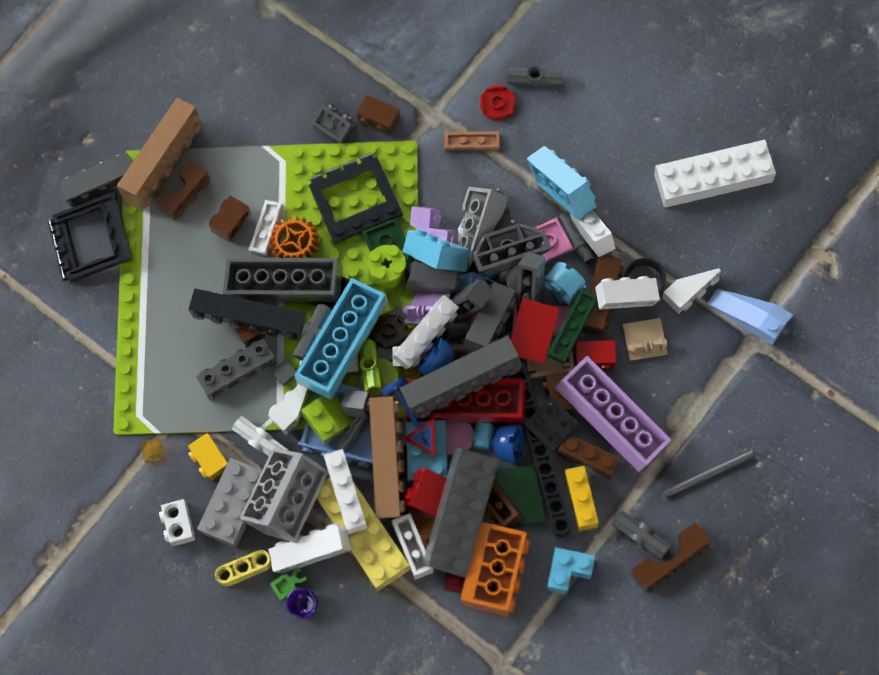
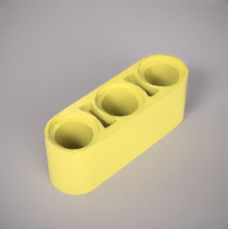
(234, 566)

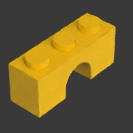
(581, 498)

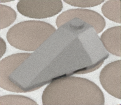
(482, 212)

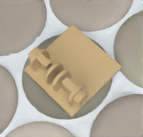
(645, 339)

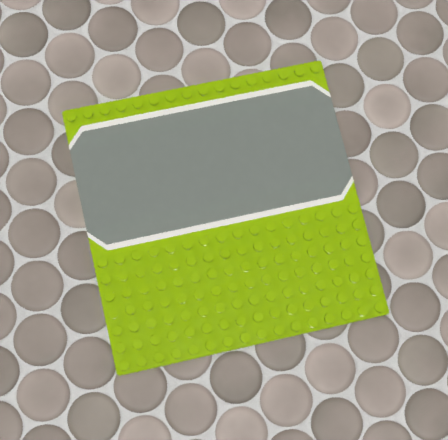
(161, 341)

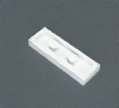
(268, 219)

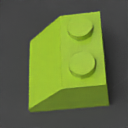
(327, 418)

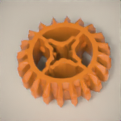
(306, 232)

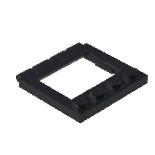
(365, 219)
(63, 242)

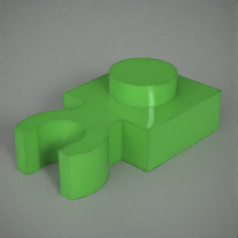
(285, 584)

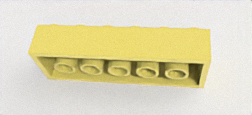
(371, 546)

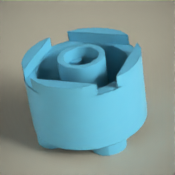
(564, 283)

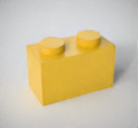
(208, 456)

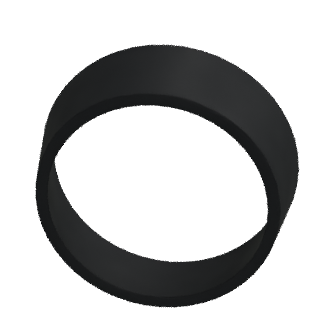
(648, 262)

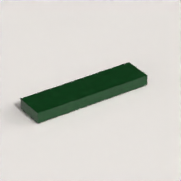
(572, 326)

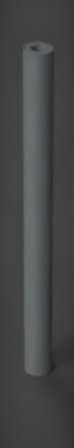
(708, 474)

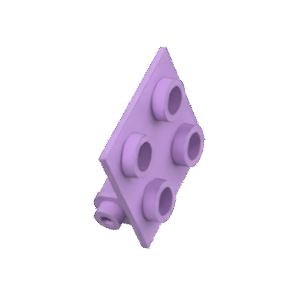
(420, 306)

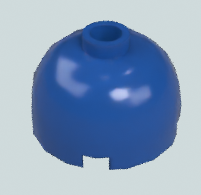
(437, 357)
(508, 442)

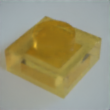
(152, 450)

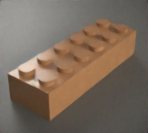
(159, 154)
(387, 457)

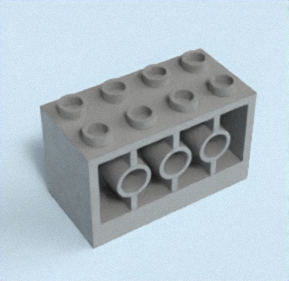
(284, 494)

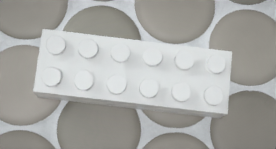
(714, 173)

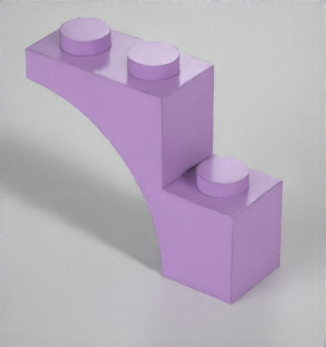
(429, 220)

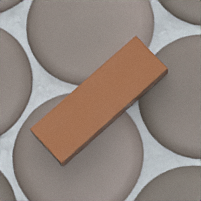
(472, 141)

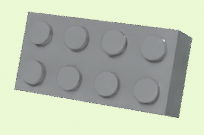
(228, 502)

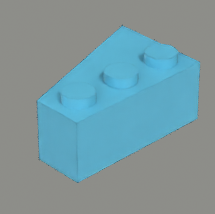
(436, 251)

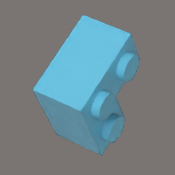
(568, 564)

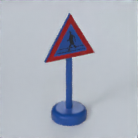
(424, 435)

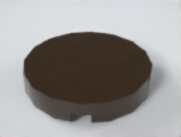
(389, 331)

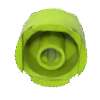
(385, 256)

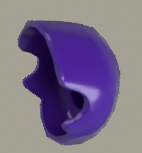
(302, 603)

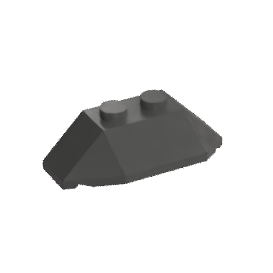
(507, 247)

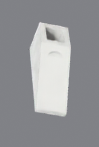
(686, 289)
(289, 410)

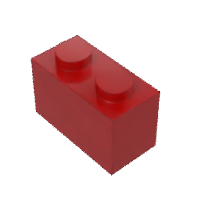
(600, 352)

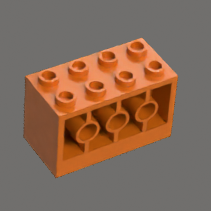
(482, 567)

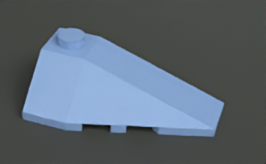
(757, 316)

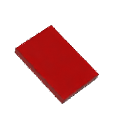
(534, 330)

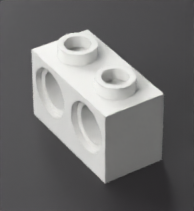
(182, 521)

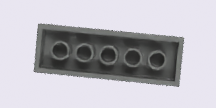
(283, 279)
(461, 377)
(460, 512)

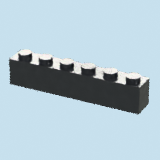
(248, 314)

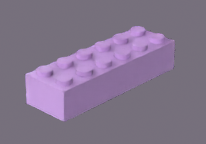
(612, 413)

